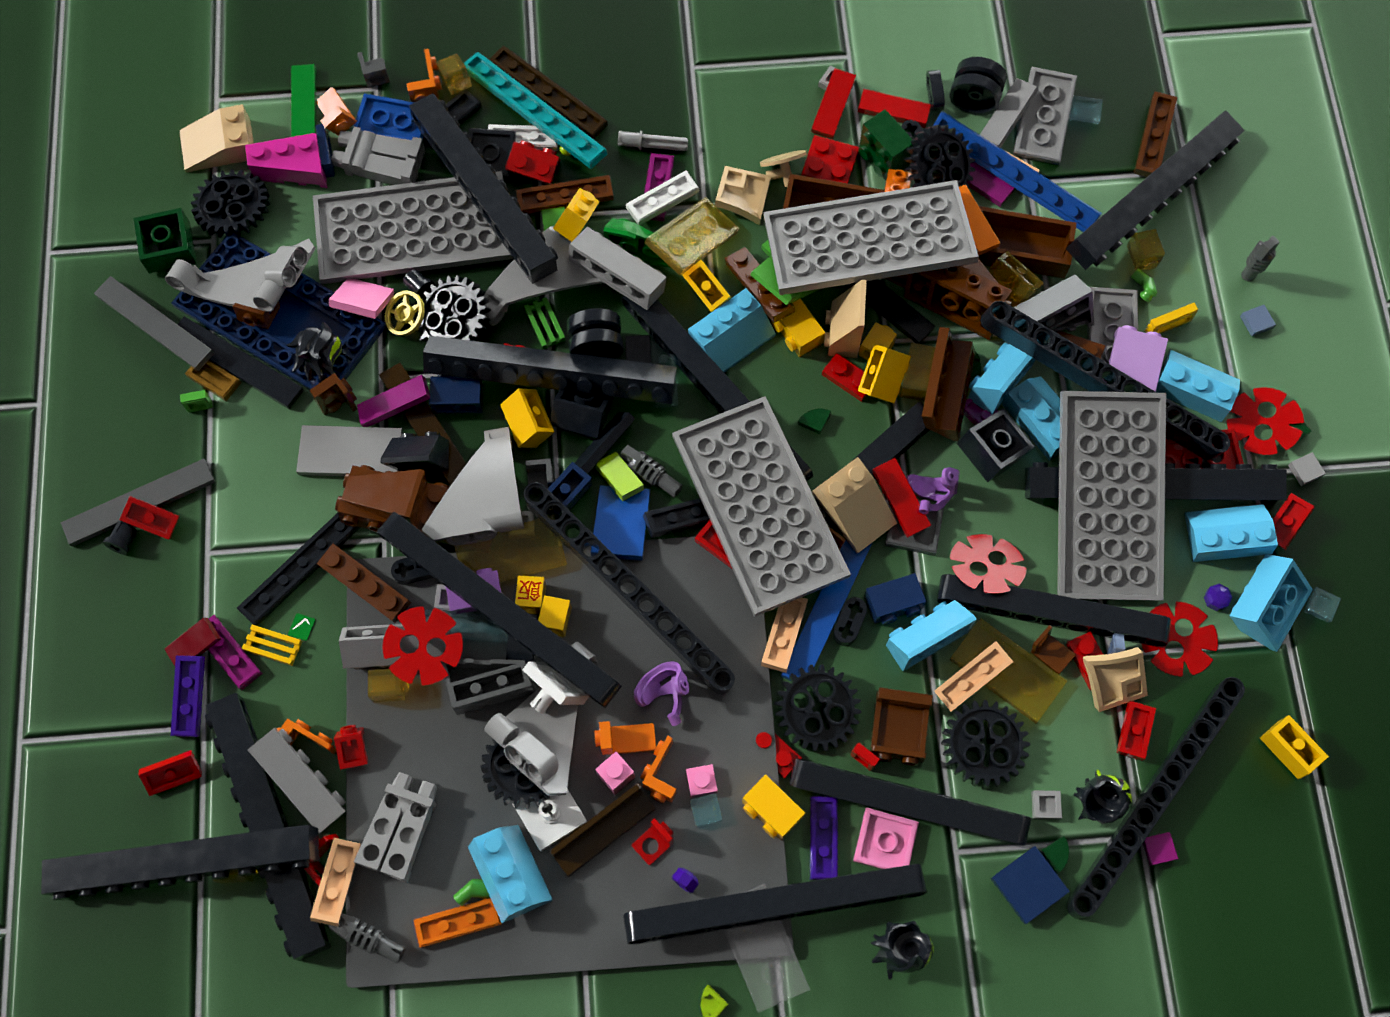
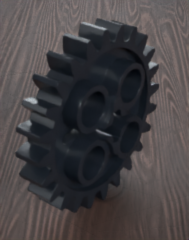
(941, 163)
(230, 203)
(454, 313)
(839, 697)
(1010, 745)
(507, 782)

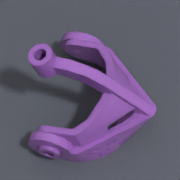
(926, 487)
(650, 688)

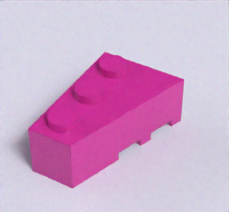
(287, 160)

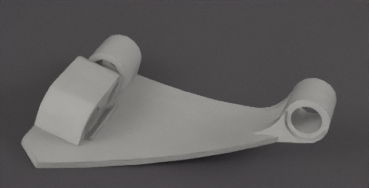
(250, 284)
(514, 285)
(481, 496)
(539, 742)

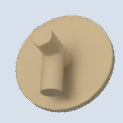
(783, 159)

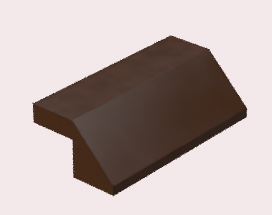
(948, 385)

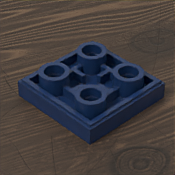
(1029, 885)

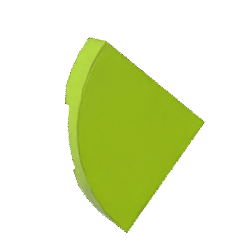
(712, 1003)

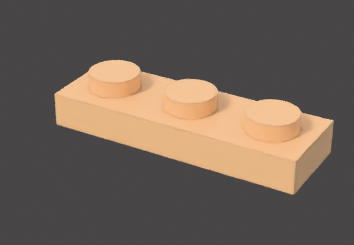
(784, 635)
(973, 676)
(335, 882)

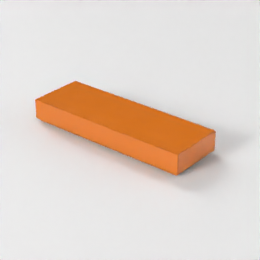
(983, 234)
(456, 922)

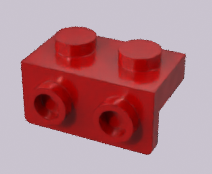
(532, 162)

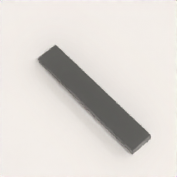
(154, 323)
(158, 493)

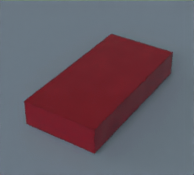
(194, 640)

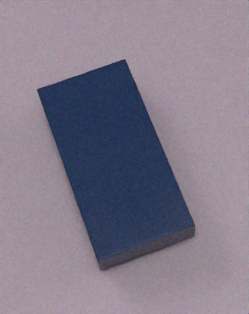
(325, 150)

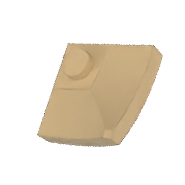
(743, 193)
(1116, 678)

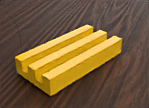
(1172, 319)
(278, 636)

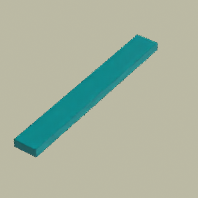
(535, 110)

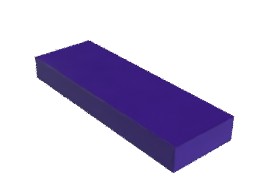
(187, 696)
(823, 837)

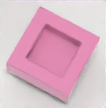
(701, 780)

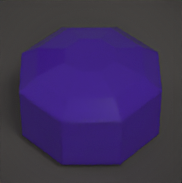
(1217, 597)
(685, 880)

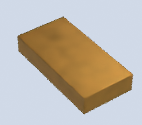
(214, 380)

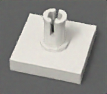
(553, 687)
(552, 819)

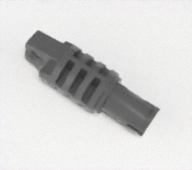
(1260, 258)
(650, 470)
(367, 937)

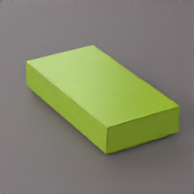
(619, 476)

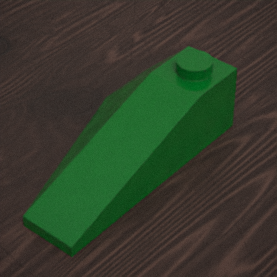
(632, 239)

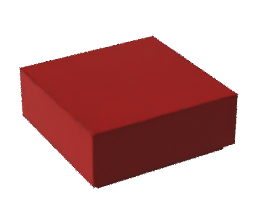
(864, 756)

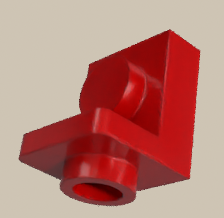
(350, 747)

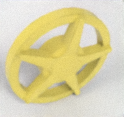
(404, 313)

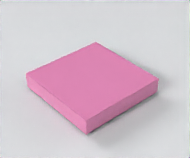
(361, 298)
(885, 840)

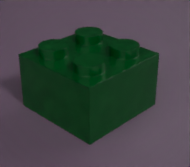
(884, 144)
(164, 239)

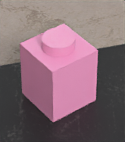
(615, 773)

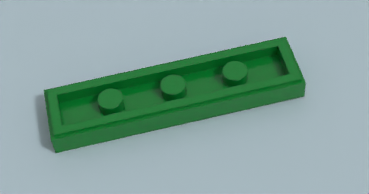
(303, 99)

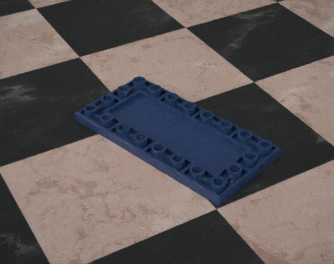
(301, 308)

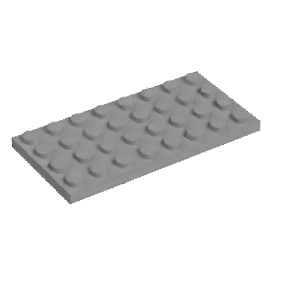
(401, 230)
(869, 237)
(1111, 495)
(760, 506)

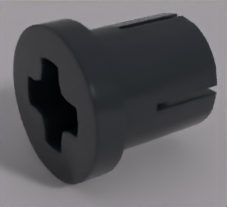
(417, 283)
(120, 538)

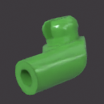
(1147, 283)
(473, 888)

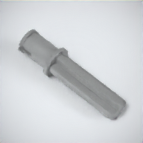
(651, 141)

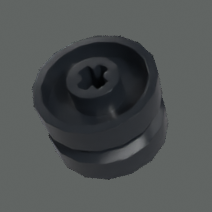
(978, 86)
(595, 333)

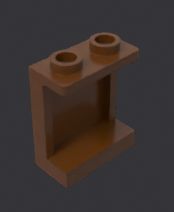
(900, 726)

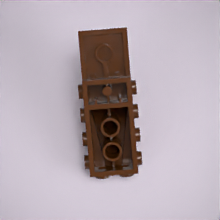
(956, 290)
(374, 495)

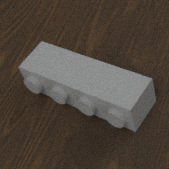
(617, 268)
(364, 646)
(297, 779)

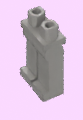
(379, 156)
(398, 828)

